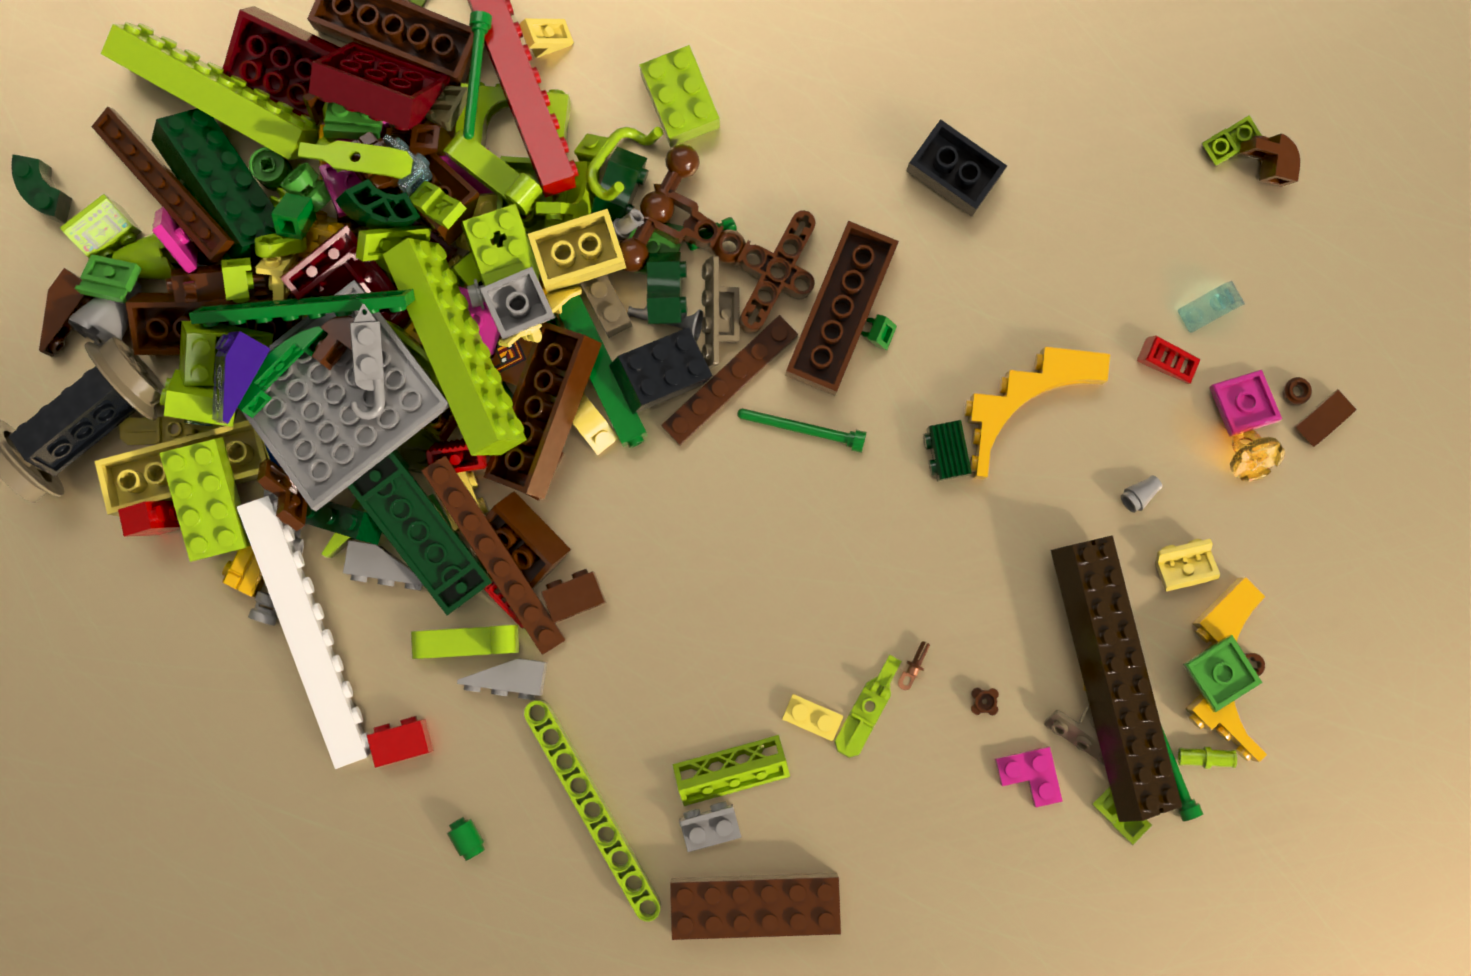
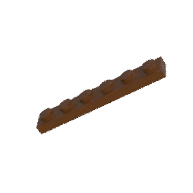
(729, 380)

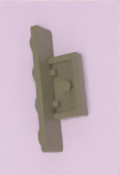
(721, 312)
(1081, 734)

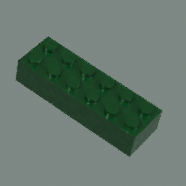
(215, 177)

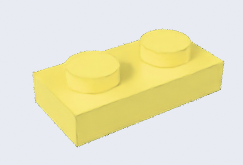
(812, 717)

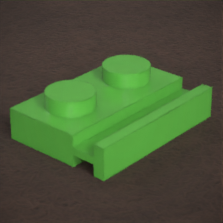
(348, 124)
(108, 278)

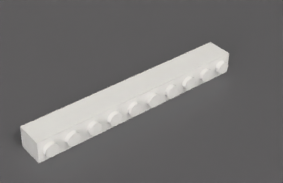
(305, 631)

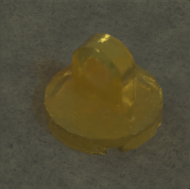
(1255, 458)

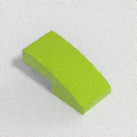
(436, 204)
(1130, 831)

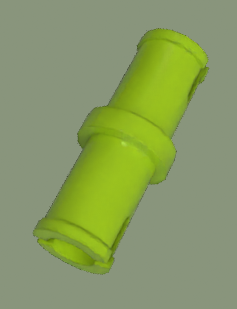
(1207, 757)

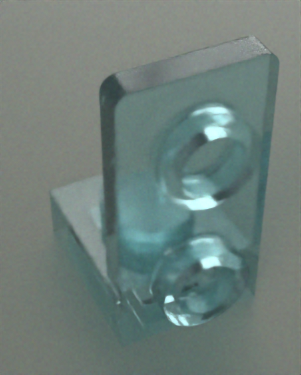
(419, 171)
(1211, 306)

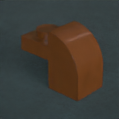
(1279, 158)
(336, 343)

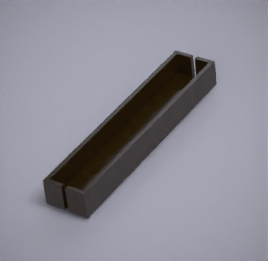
(1116, 679)

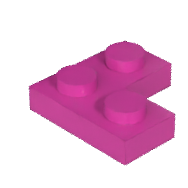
(1036, 768)

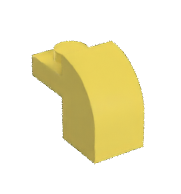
(593, 426)

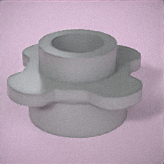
(475, 295)

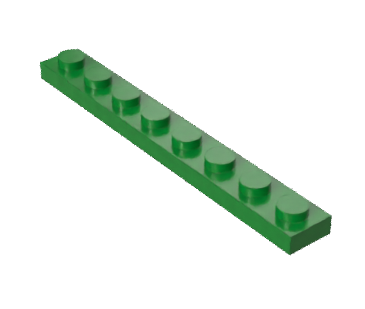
(291, 308)

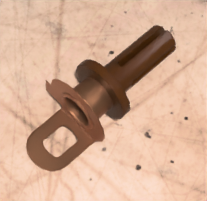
(914, 666)

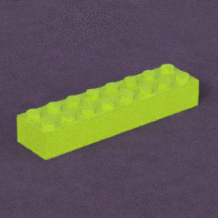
(210, 89)
(455, 348)

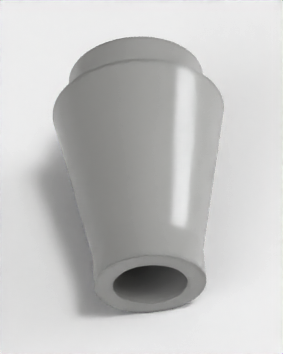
(1140, 494)

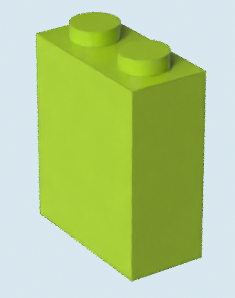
(189, 402)

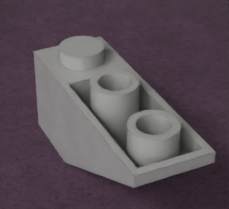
(374, 561)
(517, 676)

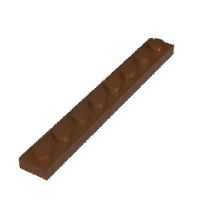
(163, 185)
(493, 554)

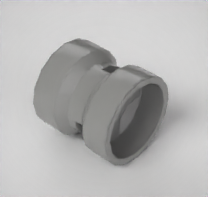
(262, 613)

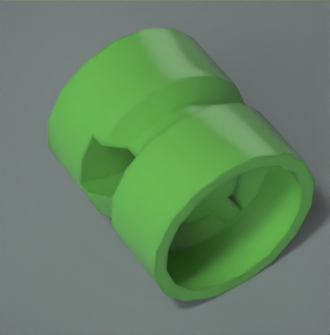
(269, 168)
(300, 179)

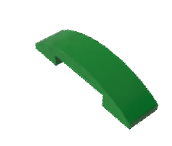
(275, 365)

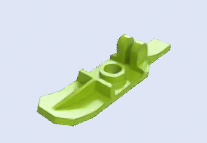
(373, 158)
(861, 722)

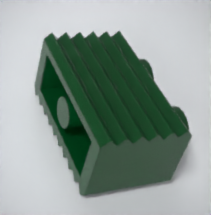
(947, 451)

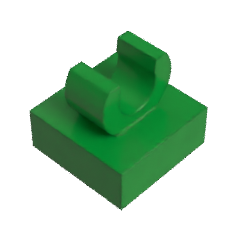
(881, 331)

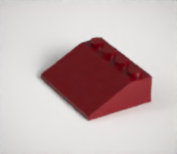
(274, 56)
(376, 85)

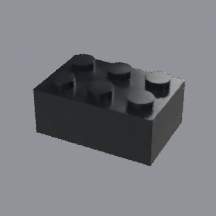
(956, 168)
(660, 370)

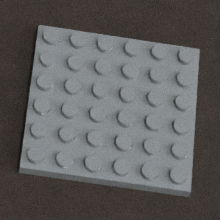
(312, 420)

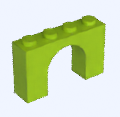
(493, 100)

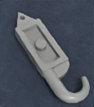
(367, 361)

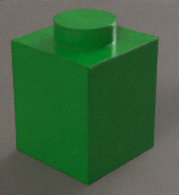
(293, 216)

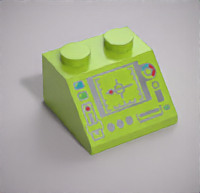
(101, 228)

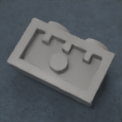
(709, 827)

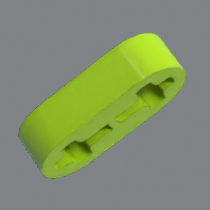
(275, 246)

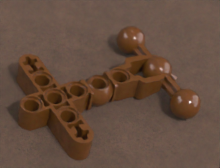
(658, 209)

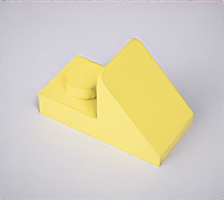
(546, 35)

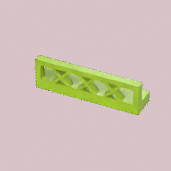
(732, 775)

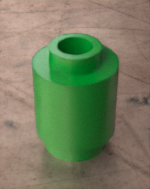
(465, 838)

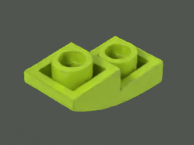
(1227, 142)

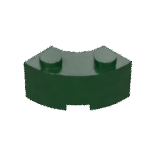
(630, 171)
(37, 188)
(375, 208)
(665, 287)

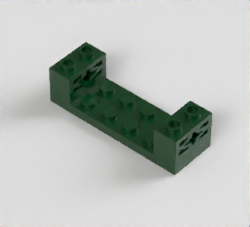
(420, 533)

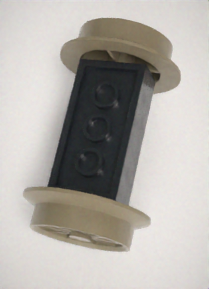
(77, 420)

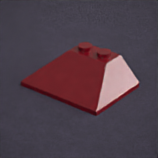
(334, 267)

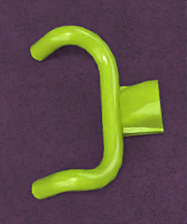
(597, 149)

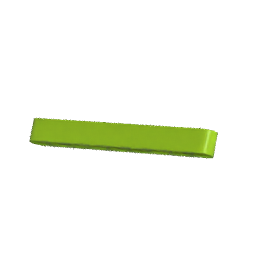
(593, 823)

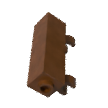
(208, 284)

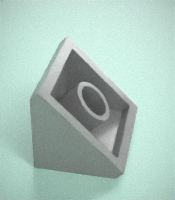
(517, 303)

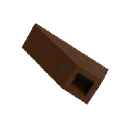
(60, 305)

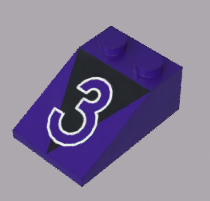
(234, 370)

